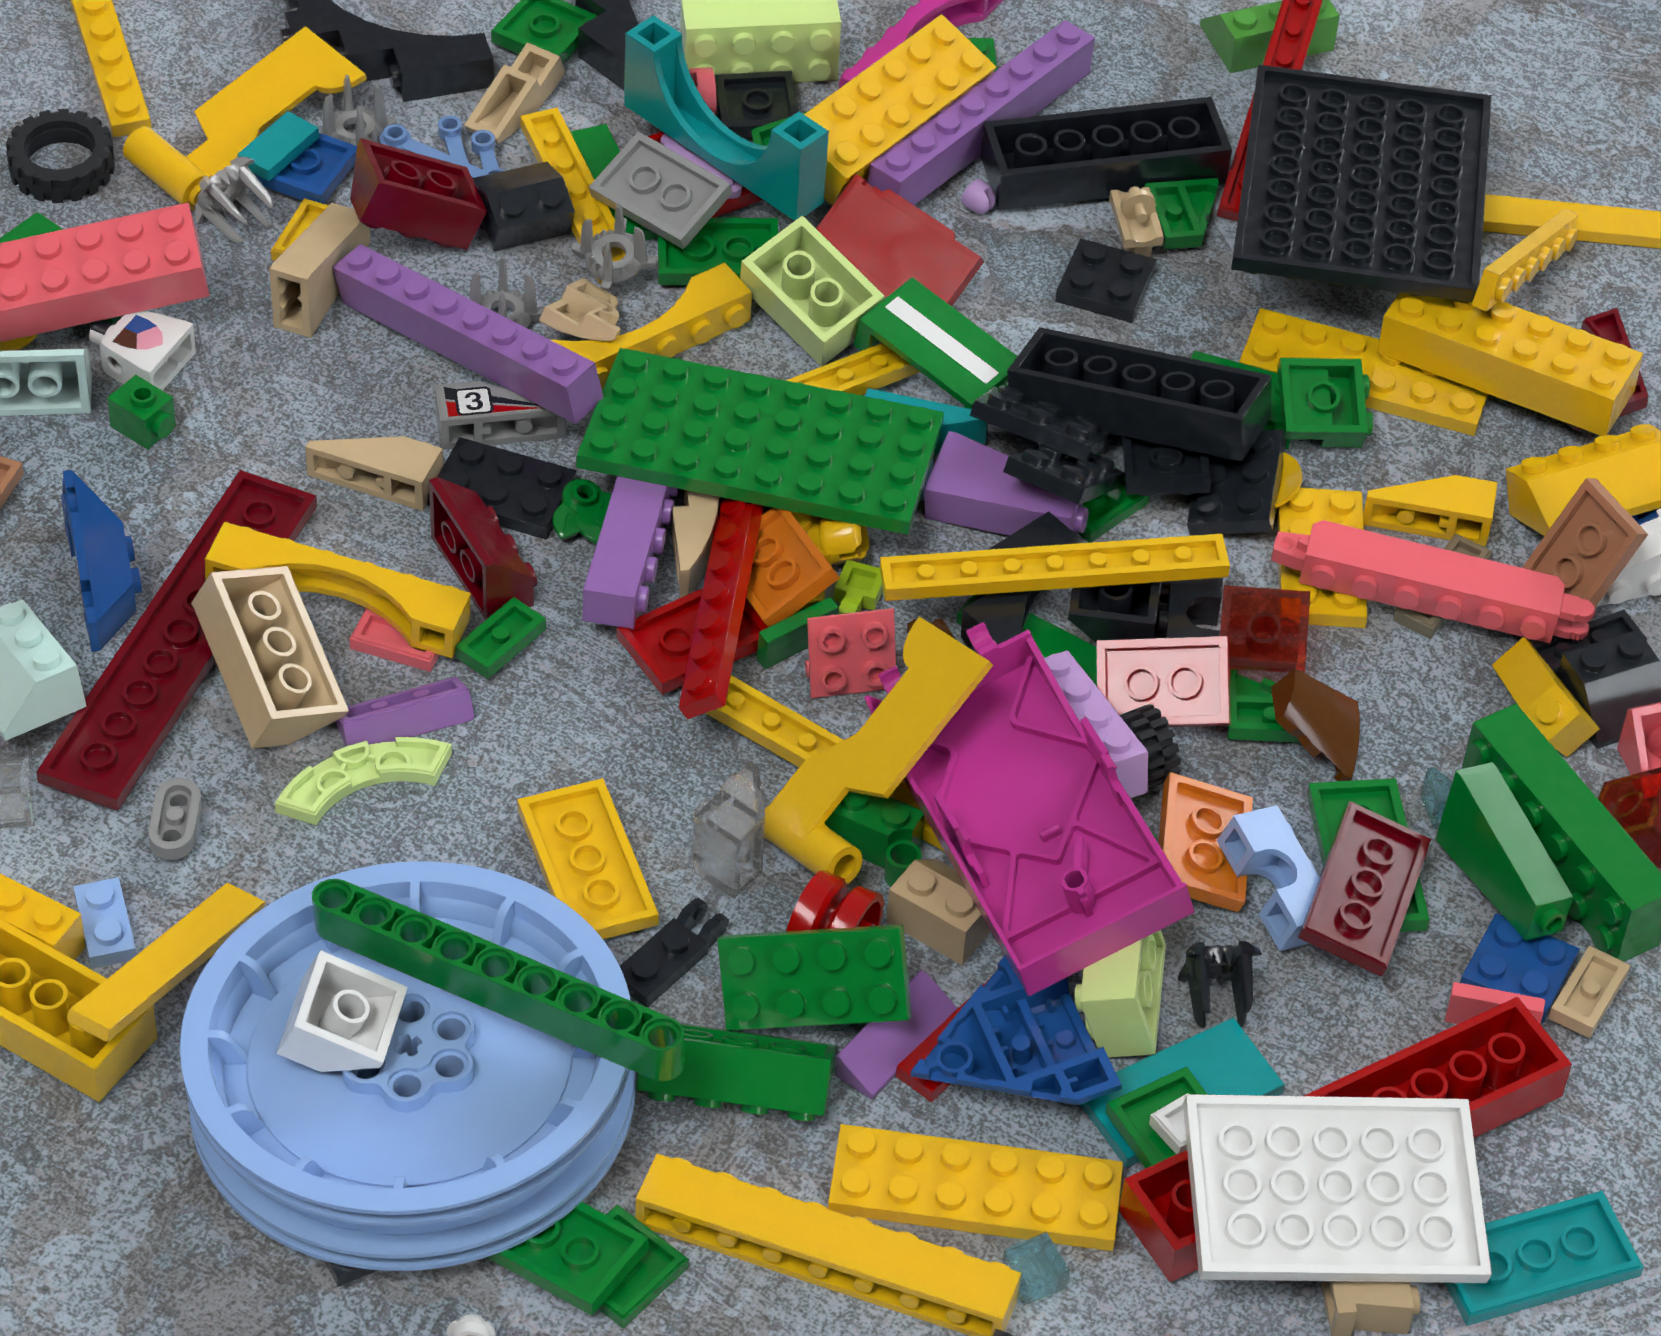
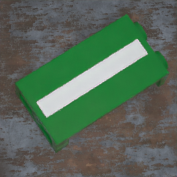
(936, 342)

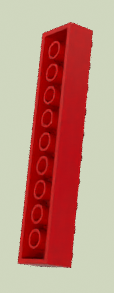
(1493, 1060)

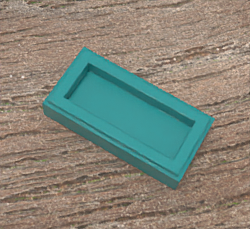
(279, 145)

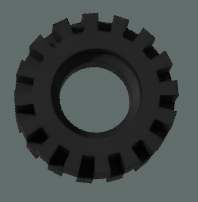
(1158, 741)

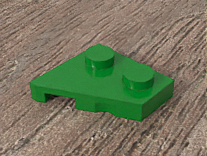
(1184, 210)
(1254, 711)

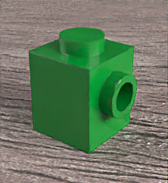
(141, 412)

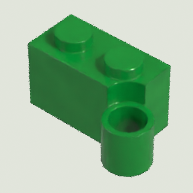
(882, 829)

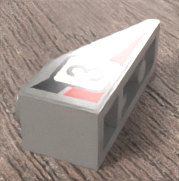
(491, 416)

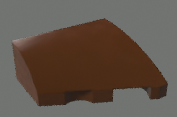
(1319, 719)

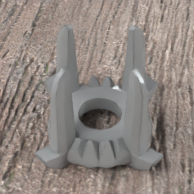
(368, 123)
(213, 199)
(604, 267)
(524, 306)

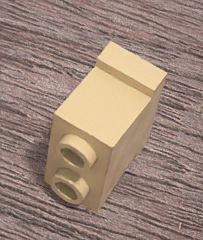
(1370, 1306)

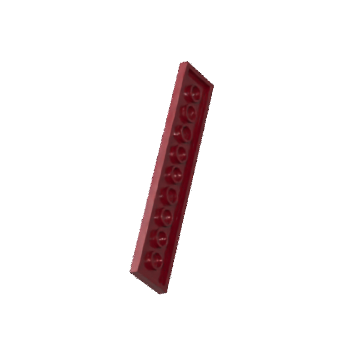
(161, 658)

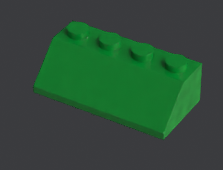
(750, 1072)

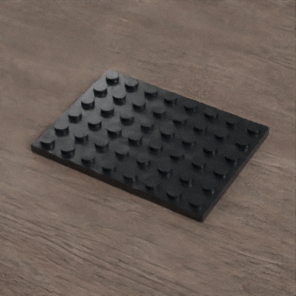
(1364, 184)

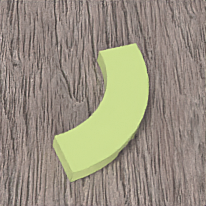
(358, 767)

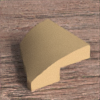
(584, 312)

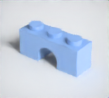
(1266, 846)

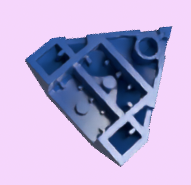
(102, 560)
(1021, 1045)

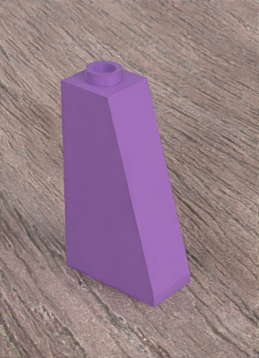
(974, 492)

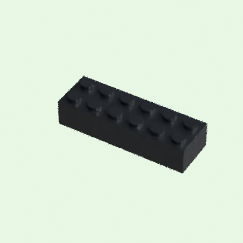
(1103, 150)
(1146, 392)

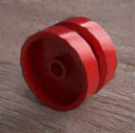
(829, 905)

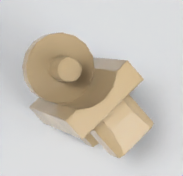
(1137, 219)

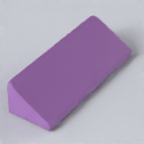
(407, 713)
(879, 1047)

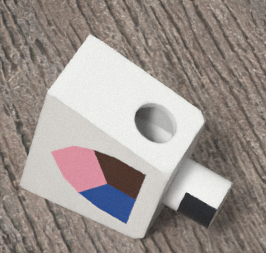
(144, 346)

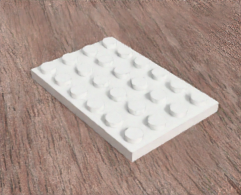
(1335, 1189)

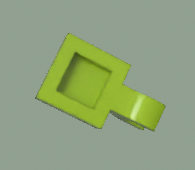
(858, 587)

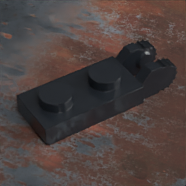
(671, 952)

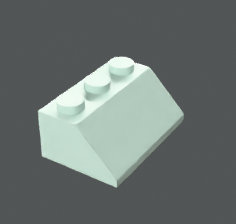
(45, 382)
(35, 673)

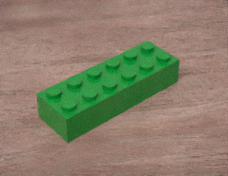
(1604, 869)

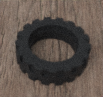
(67, 182)

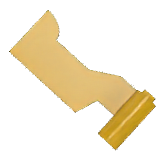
(242, 113)
(878, 755)

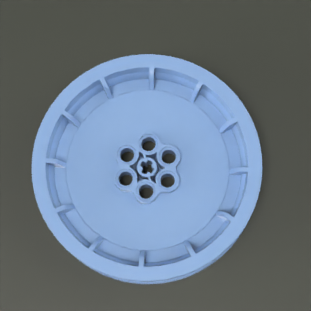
(461, 1133)

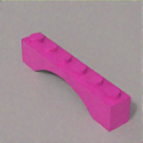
(915, 18)

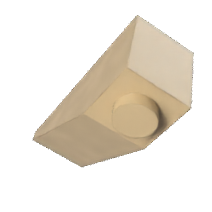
(380, 466)

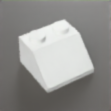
(341, 1017)

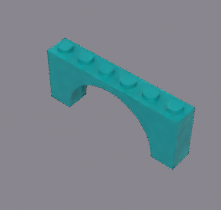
(661, 91)

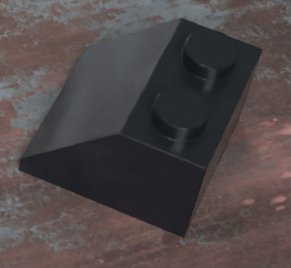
(525, 205)
(1115, 611)
(1611, 679)

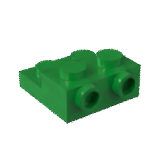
(1324, 400)

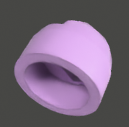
(979, 197)

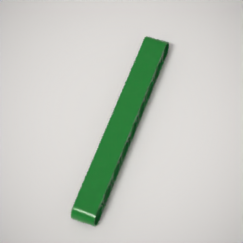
(499, 979)

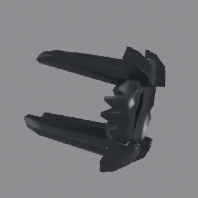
(1218, 962)

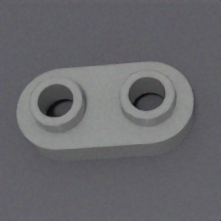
(175, 823)

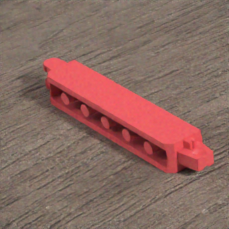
(1434, 581)

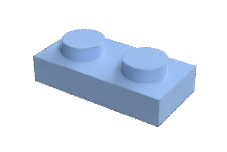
(105, 922)

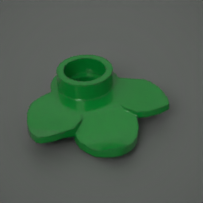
(581, 514)

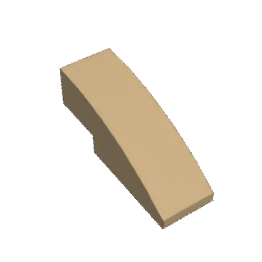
(516, 92)
(693, 537)

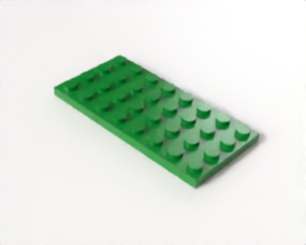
(761, 440)

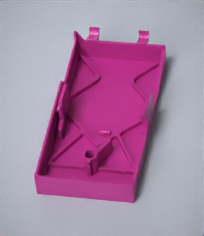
(1040, 821)

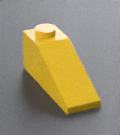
(1435, 508)
(1544, 698)

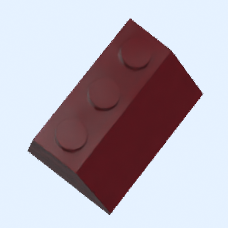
(415, 195)
(478, 548)

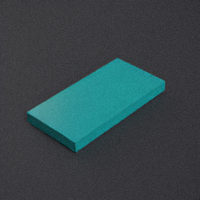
(1219, 1059)
(1549, 1258)

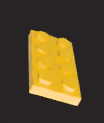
(1298, 517)
(588, 857)

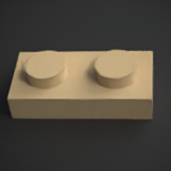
(1589, 992)

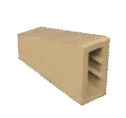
(303, 274)

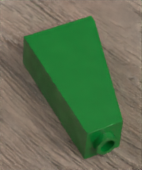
(1502, 853)

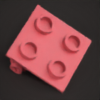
(849, 652)

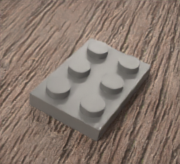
(661, 190)

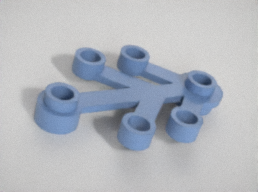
(481, 144)

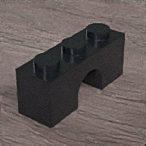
(1189, 605)

